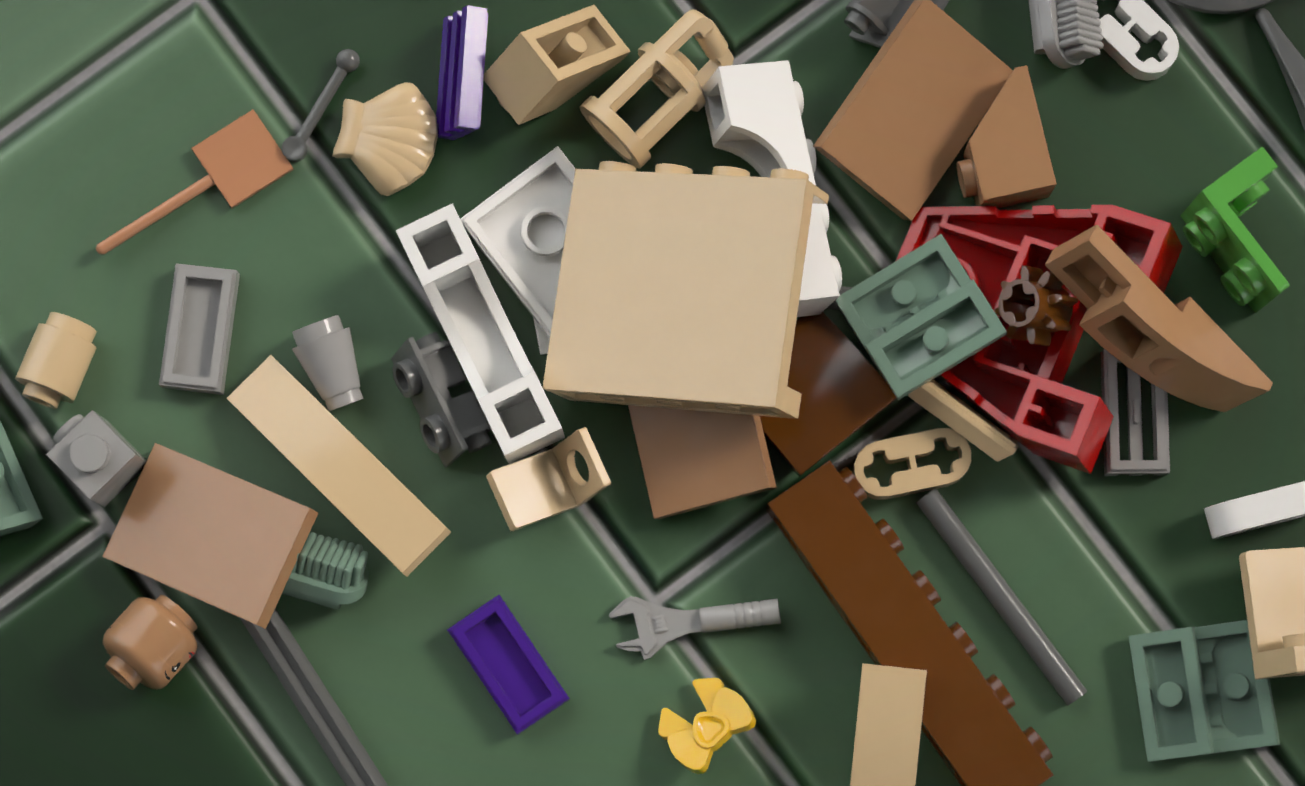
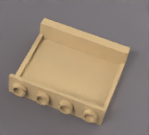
(681, 288)

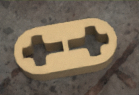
(907, 449)

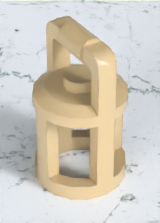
(671, 74)

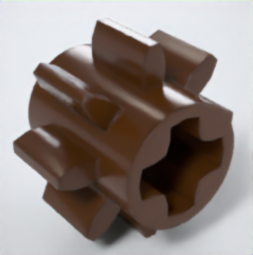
(1035, 306)

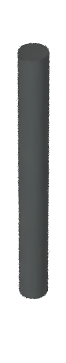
(1001, 597)

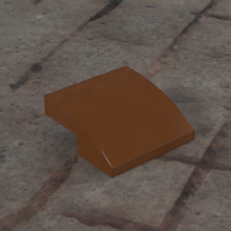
(837, 394)

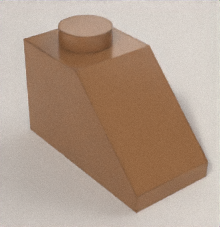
(1008, 151)

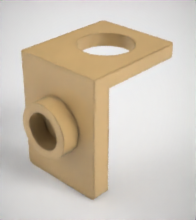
(548, 482)

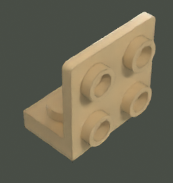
(1275, 610)

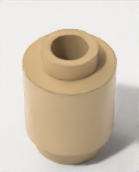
(57, 360)

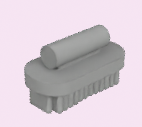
(1066, 30)

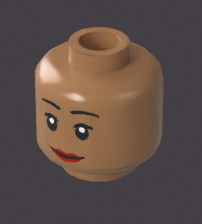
(150, 643)

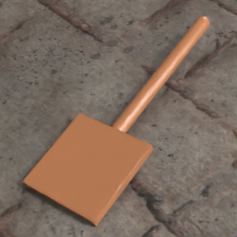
(238, 161)

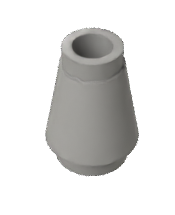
(329, 361)

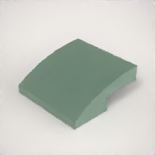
(920, 316)
(1201, 692)

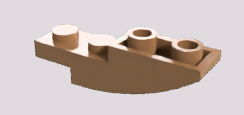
(1142, 328)

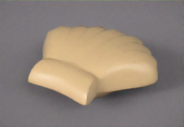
(389, 137)

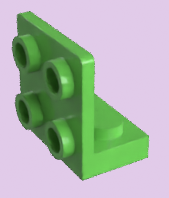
(1216, 230)

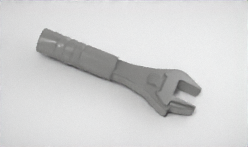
(661, 624)

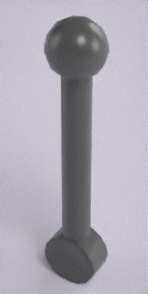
(295, 147)

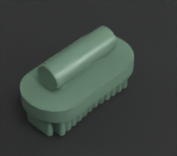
(329, 572)

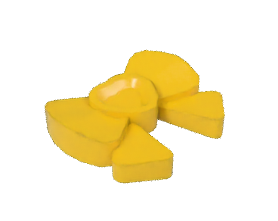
(725, 716)

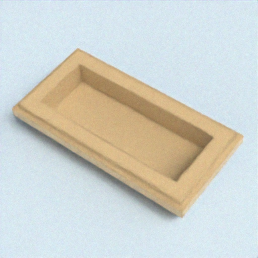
(965, 420)

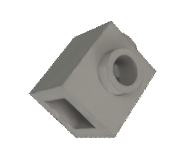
(95, 457)

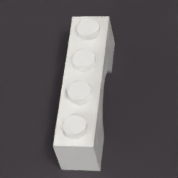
(758, 117)
(480, 334)

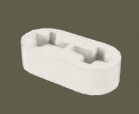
(1146, 26)
(1256, 510)

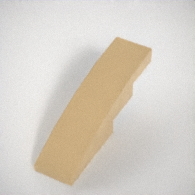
(339, 465)
(888, 726)

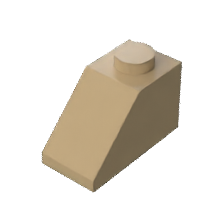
(554, 63)

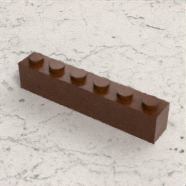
(900, 627)

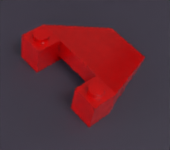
(1023, 381)

